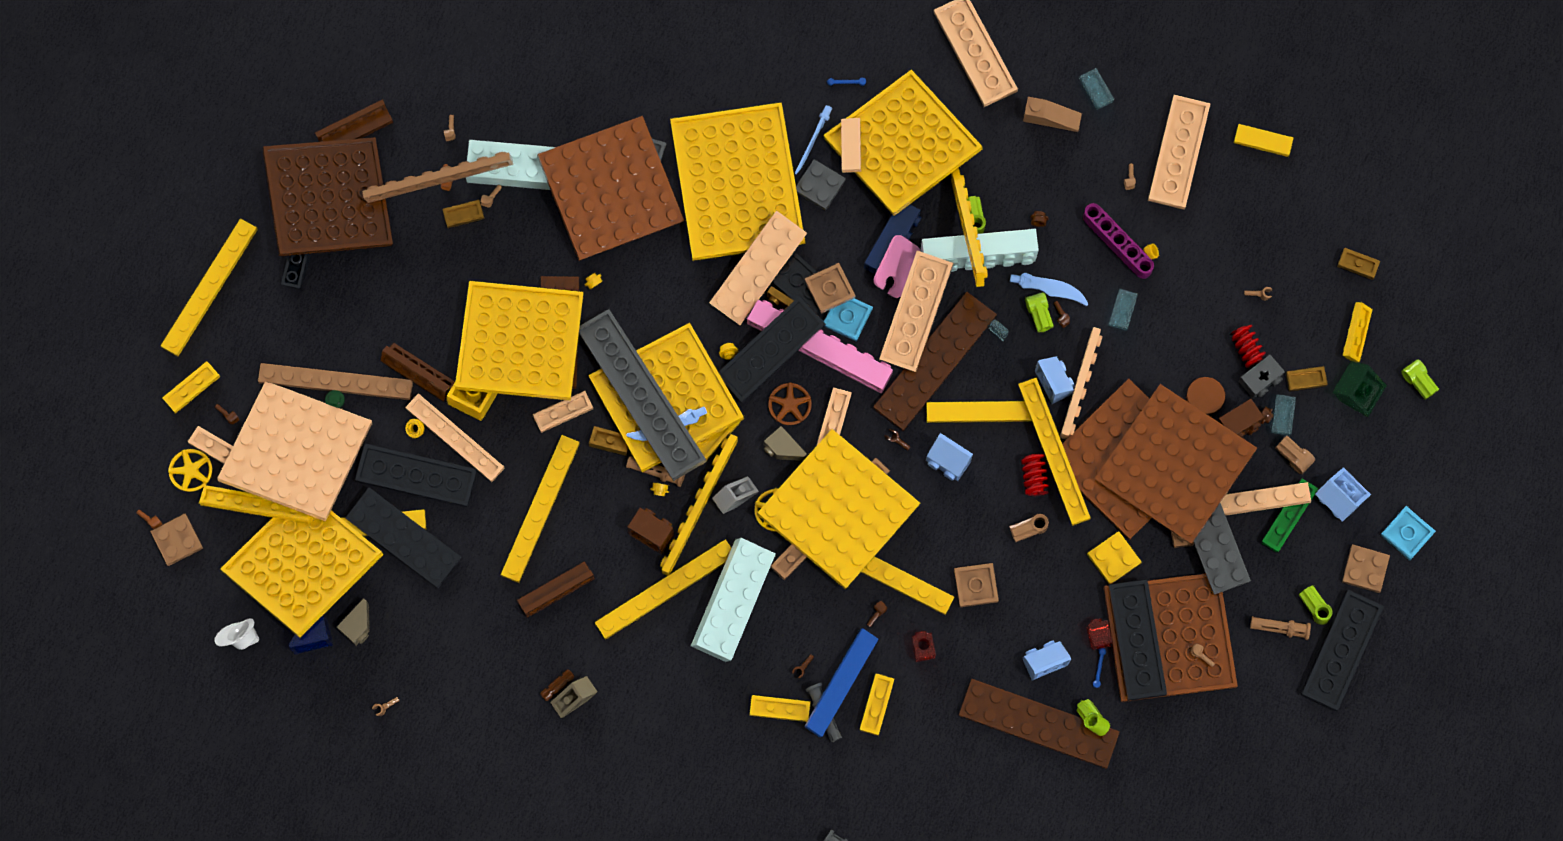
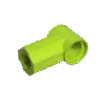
(976, 210)
(1038, 307)
(1417, 375)
(1314, 604)
(1092, 718)

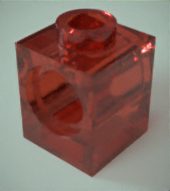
(1099, 634)
(922, 655)

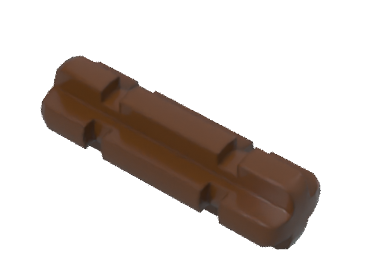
(557, 685)

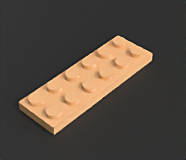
(975, 51)
(1179, 152)
(758, 267)
(916, 311)

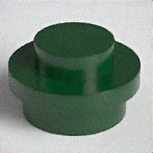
(335, 399)

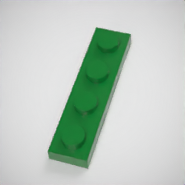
(1286, 522)

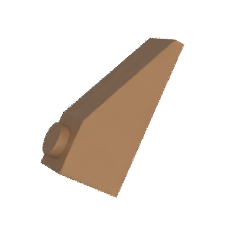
(1051, 114)

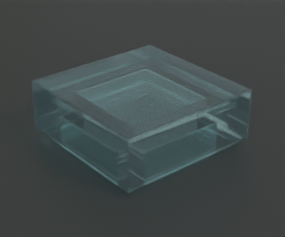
(998, 329)

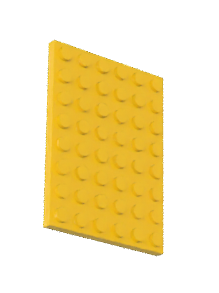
(734, 177)

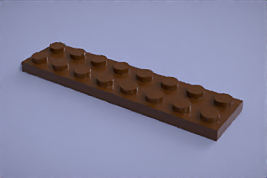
(939, 358)
(1037, 723)

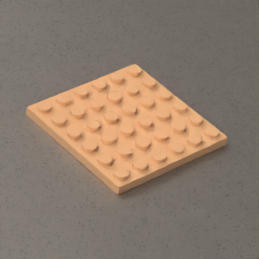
(295, 451)

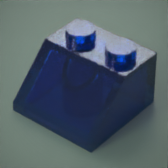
(316, 637)

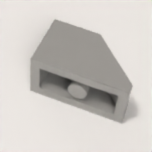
(735, 494)

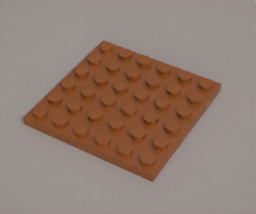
(610, 188)
(1093, 445)
(1176, 463)
(1185, 616)

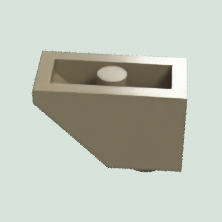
(783, 446)
(356, 623)
(573, 696)

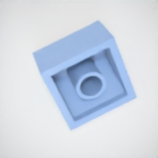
(1054, 379)
(948, 457)
(1342, 494)
(1046, 660)

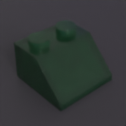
(1359, 388)

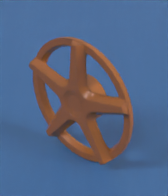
(789, 403)

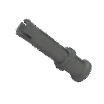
(816, 692)

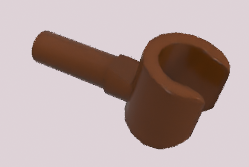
(1064, 320)
(231, 417)
(895, 438)
(881, 608)
(804, 666)

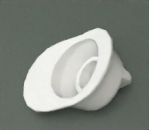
(238, 635)

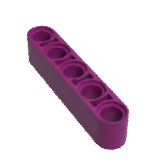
(1119, 249)

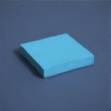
(848, 318)
(1407, 533)

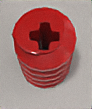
(1247, 345)
(1033, 475)

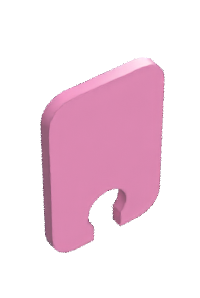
(897, 264)

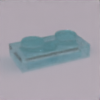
(1096, 88)
(1123, 309)
(1283, 415)

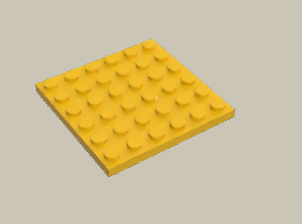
(907, 142)
(519, 340)
(687, 381)
(838, 508)
(301, 567)

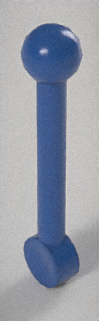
(862, 81)
(1102, 651)

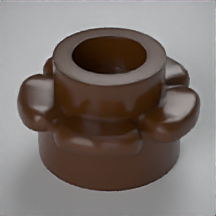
(1039, 219)
(1266, 412)

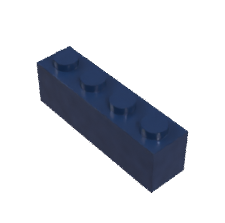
(899, 224)

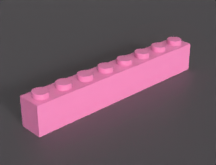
(831, 351)

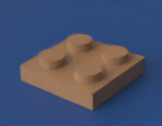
(829, 288)
(176, 539)
(1365, 568)
(976, 585)

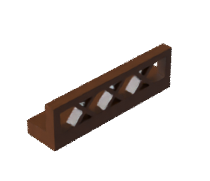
(358, 124)
(421, 374)
(556, 589)

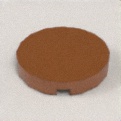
(1206, 395)

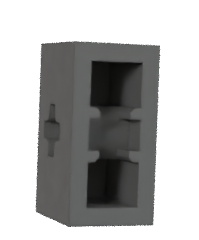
(1267, 367)

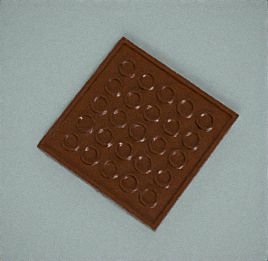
(321, 198)

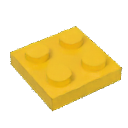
(1114, 558)

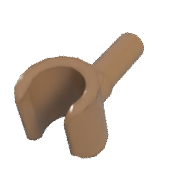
(450, 134)
(1130, 182)
(487, 201)
(1259, 293)
(1197, 652)
(385, 706)

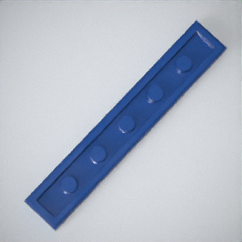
(841, 683)

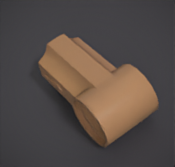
(1299, 458)
(1027, 528)

